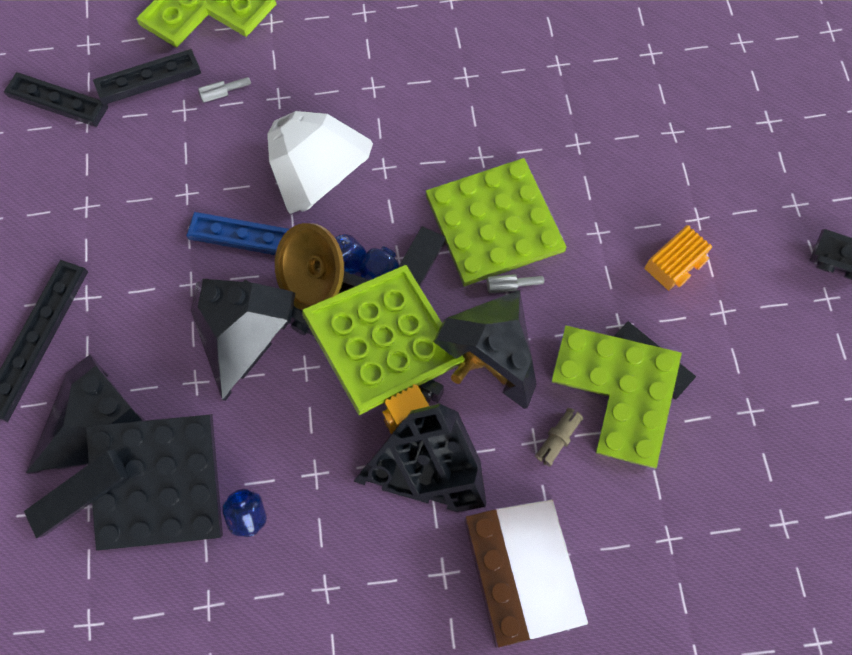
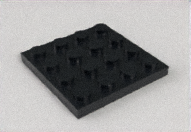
(168, 487)

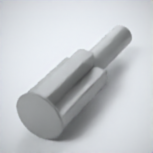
(219, 89)
(510, 282)

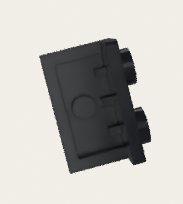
(833, 252)

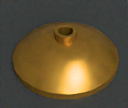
(309, 264)

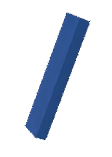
(235, 233)

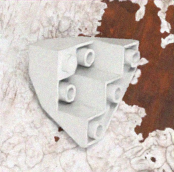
(312, 156)

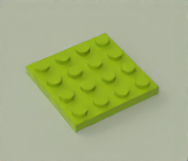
(495, 221)
(380, 338)

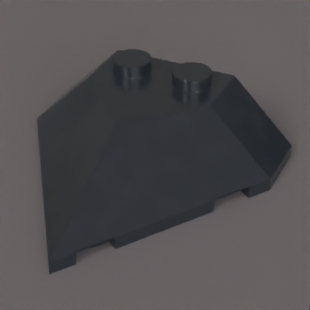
(237, 325)
(499, 338)
(82, 401)
(429, 460)

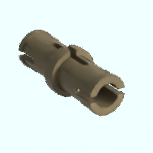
(559, 437)

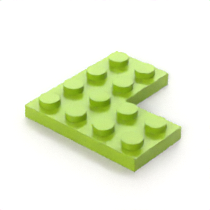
(178, 18)
(638, 385)

